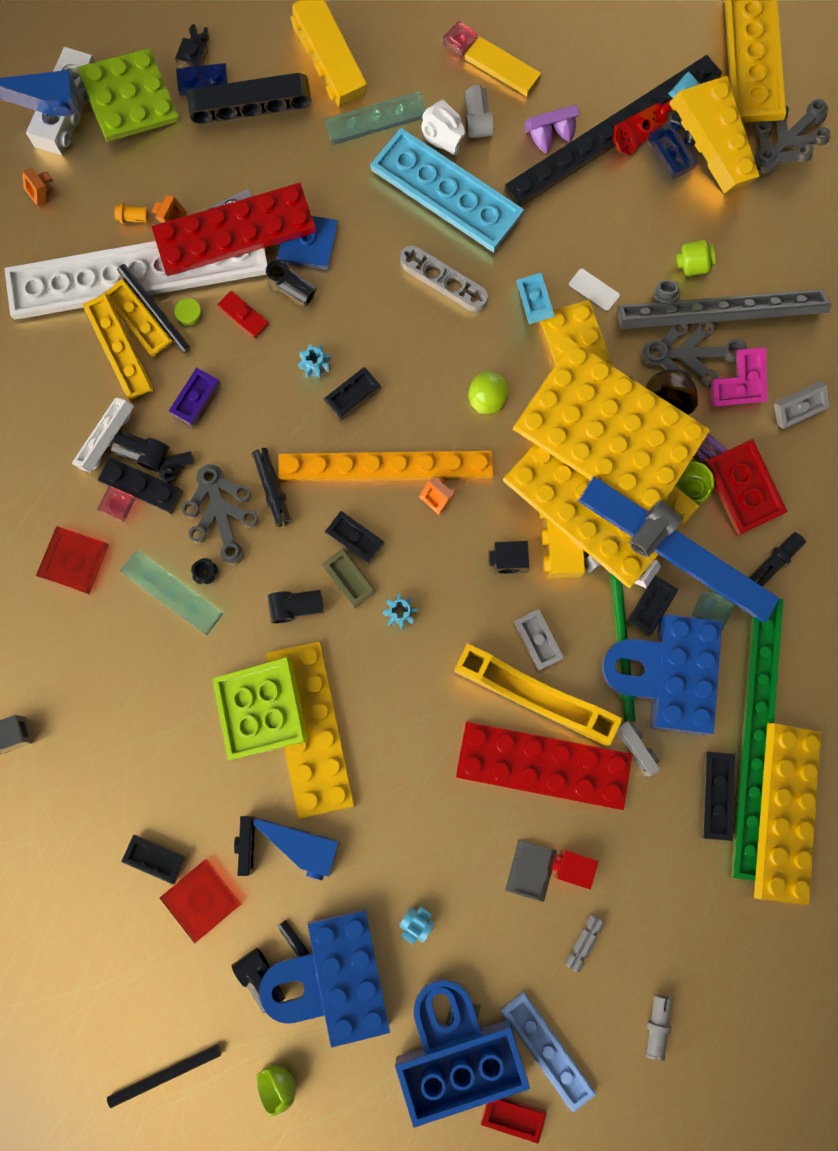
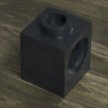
(509, 557)

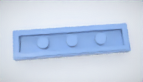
(548, 1051)

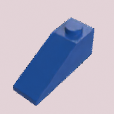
(44, 92)
(305, 849)

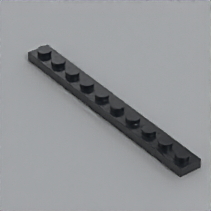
(598, 139)

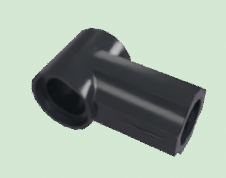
(290, 284)
(146, 453)
(287, 606)
(250, 971)

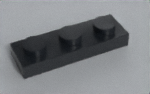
(140, 485)
(718, 796)

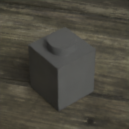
(14, 733)

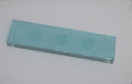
(375, 118)
(171, 592)

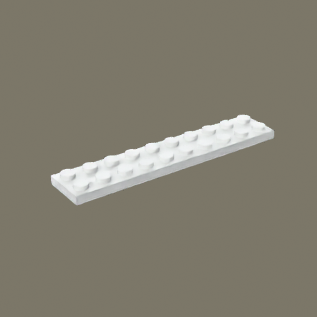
(76, 279)

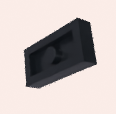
(354, 537)

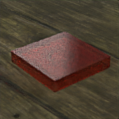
(72, 560)
(200, 901)

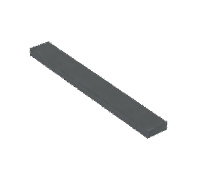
(723, 309)

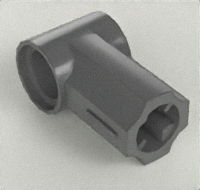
(659, 523)

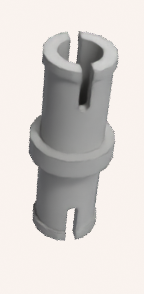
(659, 1027)

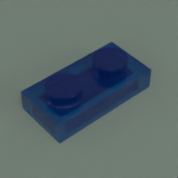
(200, 76)
(672, 150)

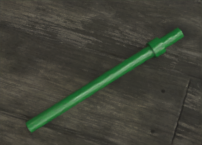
(621, 634)

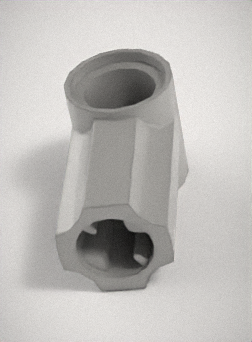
(478, 118)

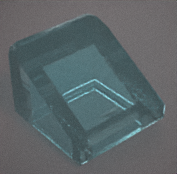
(713, 607)

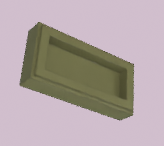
(349, 578)

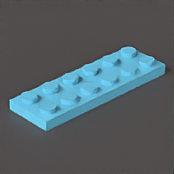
(447, 189)

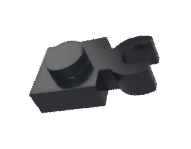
(193, 50)

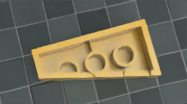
(328, 50)
(717, 128)

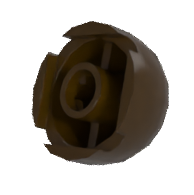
(676, 389)

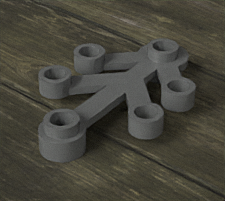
(769, 157)
(688, 352)
(219, 508)

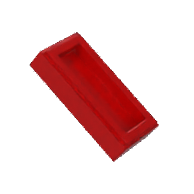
(514, 1119)

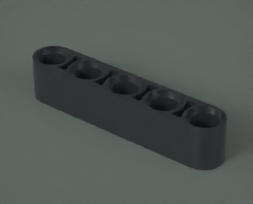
(249, 98)

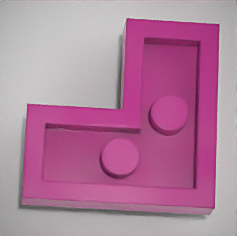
(750, 383)

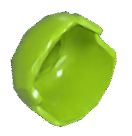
(488, 392)
(696, 482)
(275, 1089)

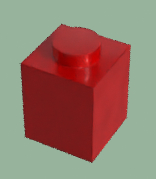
(574, 868)

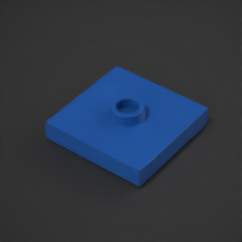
(313, 249)

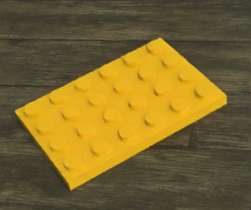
(611, 428)
(555, 491)

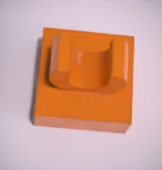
(37, 185)
(169, 209)
(437, 494)

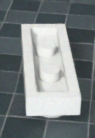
(103, 434)

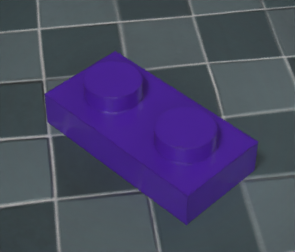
(194, 397)

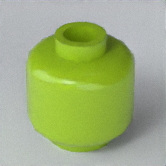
(696, 257)

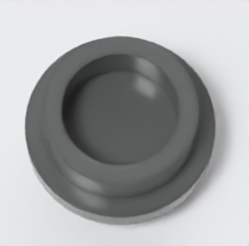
(667, 291)

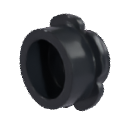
(199, 566)

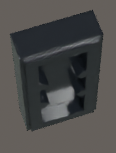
(352, 393)
(652, 606)
(245, 845)
(154, 859)

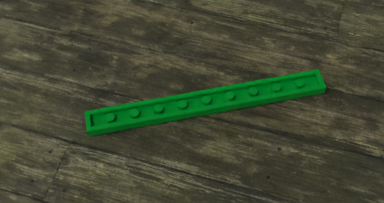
(758, 712)

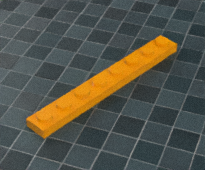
(385, 466)

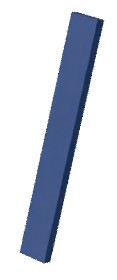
(682, 552)

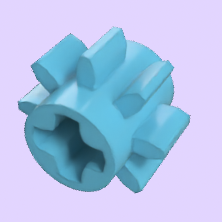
(311, 354)
(393, 608)
(416, 925)

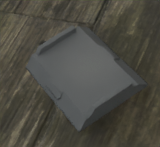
(530, 871)

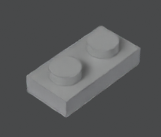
(801, 404)
(538, 640)
(645, 758)

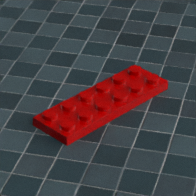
(233, 229)
(544, 765)

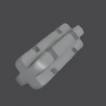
(585, 943)

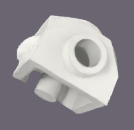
(443, 127)

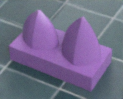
(541, 126)

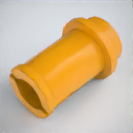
(131, 213)

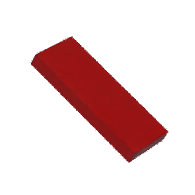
(243, 314)

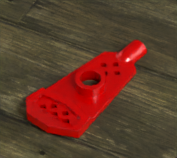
(632, 129)

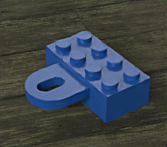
(677, 673)
(336, 978)
(459, 1060)

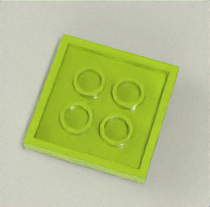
(127, 94)
(260, 709)

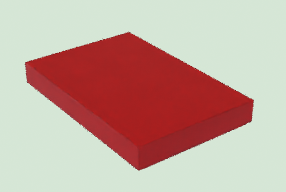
(745, 487)

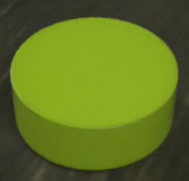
(188, 312)

